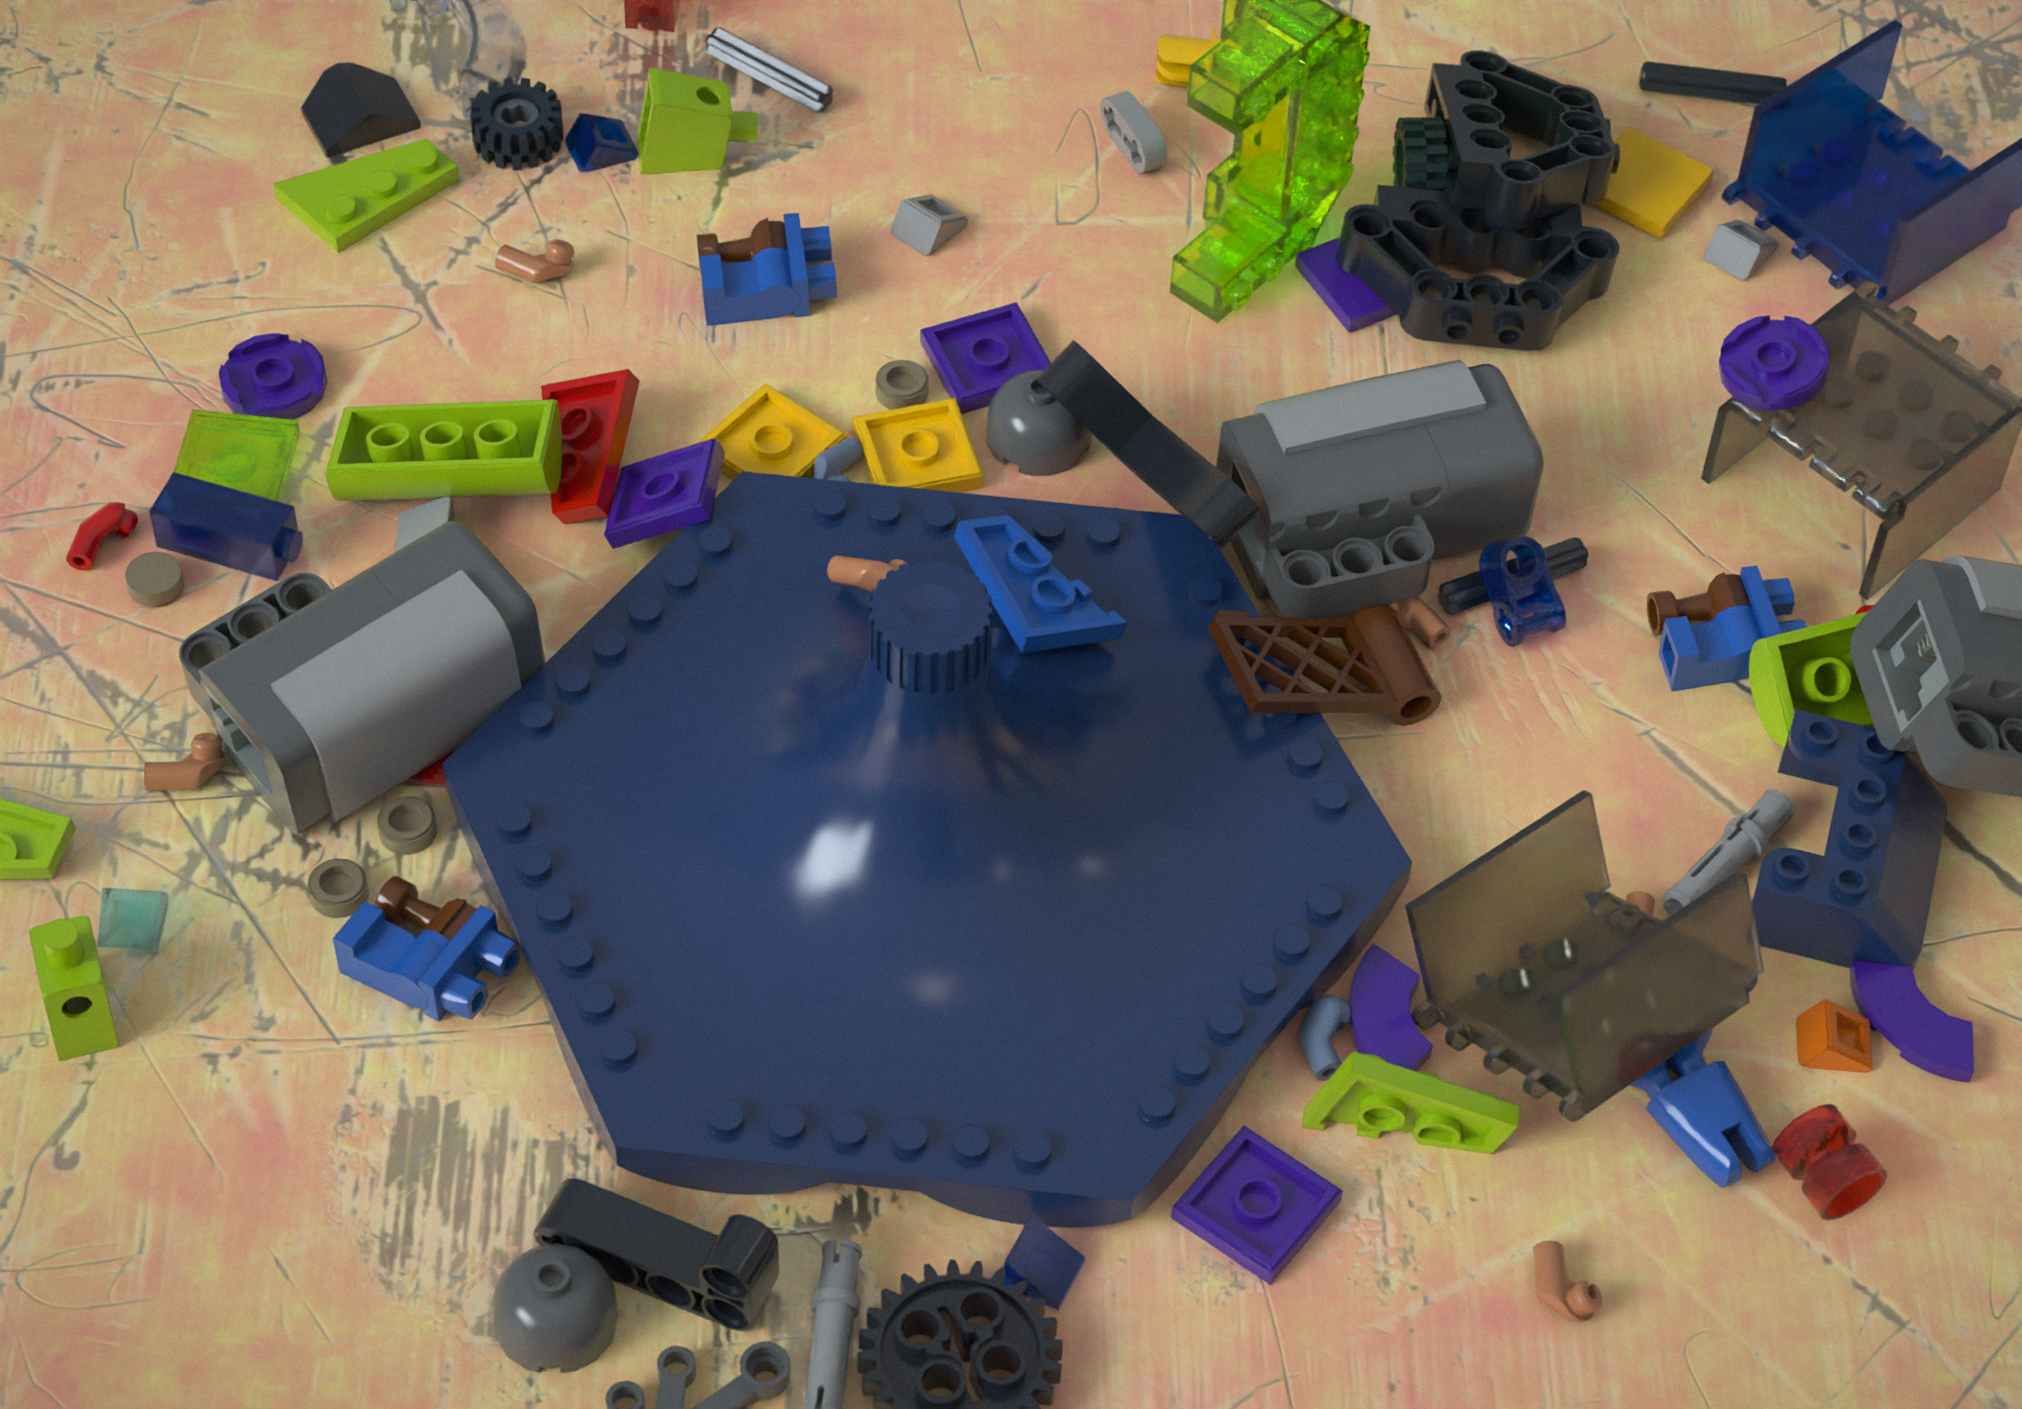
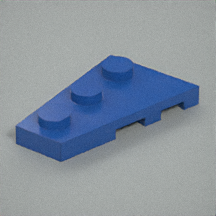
(1028, 592)

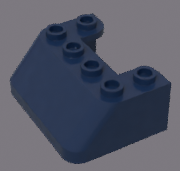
(1879, 859)

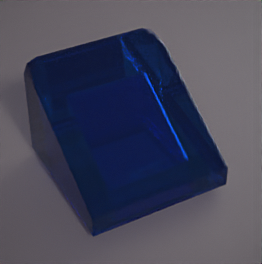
(599, 143)
(1044, 1262)

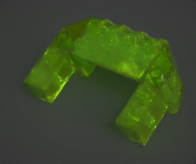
(1292, 98)

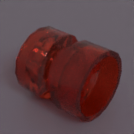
(1833, 1168)

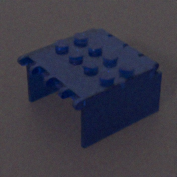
(1859, 188)

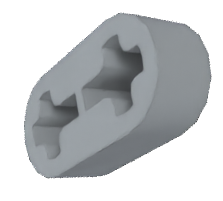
(1133, 132)

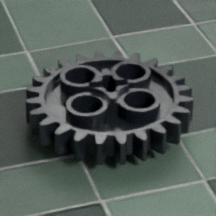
(1014, 1341)

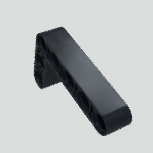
(1148, 446)

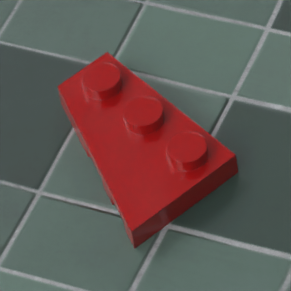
(594, 433)

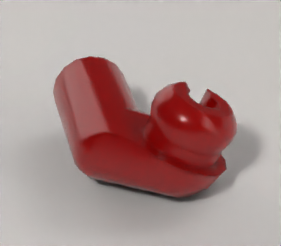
(94, 530)

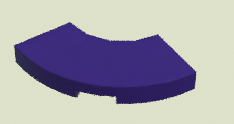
(1382, 1011)
(1910, 1022)

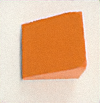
(1834, 1039)

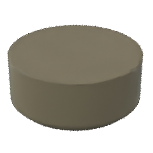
(901, 384)
(154, 579)
(407, 825)
(337, 888)

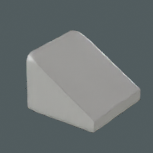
(927, 223)
(1739, 249)
(423, 519)

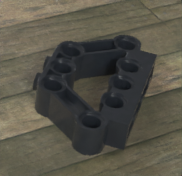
(1492, 93)
(1414, 229)

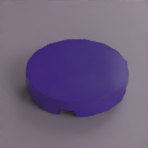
(1774, 362)
(273, 377)

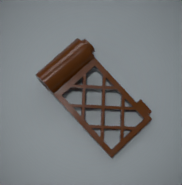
(1379, 658)

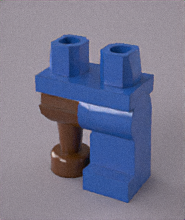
(765, 272)
(1737, 613)
(439, 964)

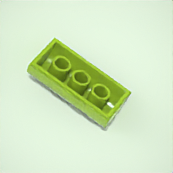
(446, 450)
(1809, 673)

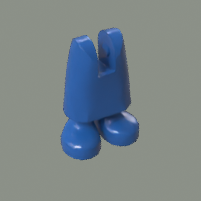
(1706, 1114)

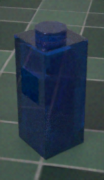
(225, 526)

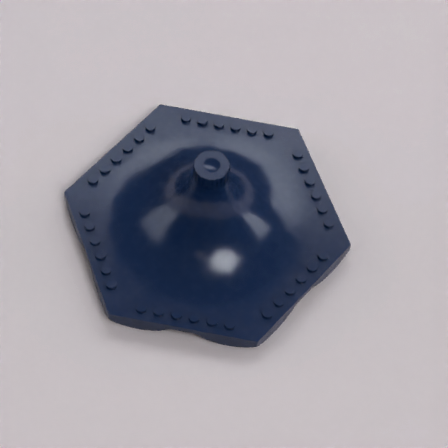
(891, 893)

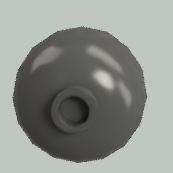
(1034, 428)
(554, 1309)

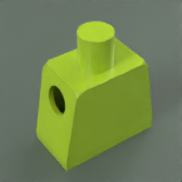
(688, 123)
(71, 968)

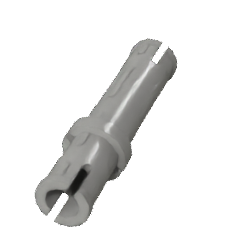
(1742, 840)
(834, 1309)

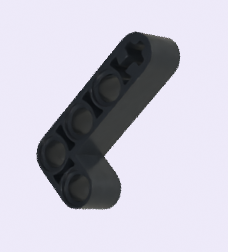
(667, 1258)

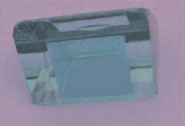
(132, 918)

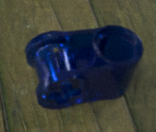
(1521, 594)

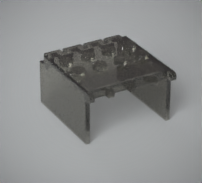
(1897, 420)
(1572, 977)

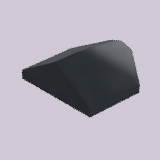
(356, 108)

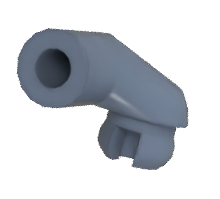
(833, 461)
(1316, 1031)

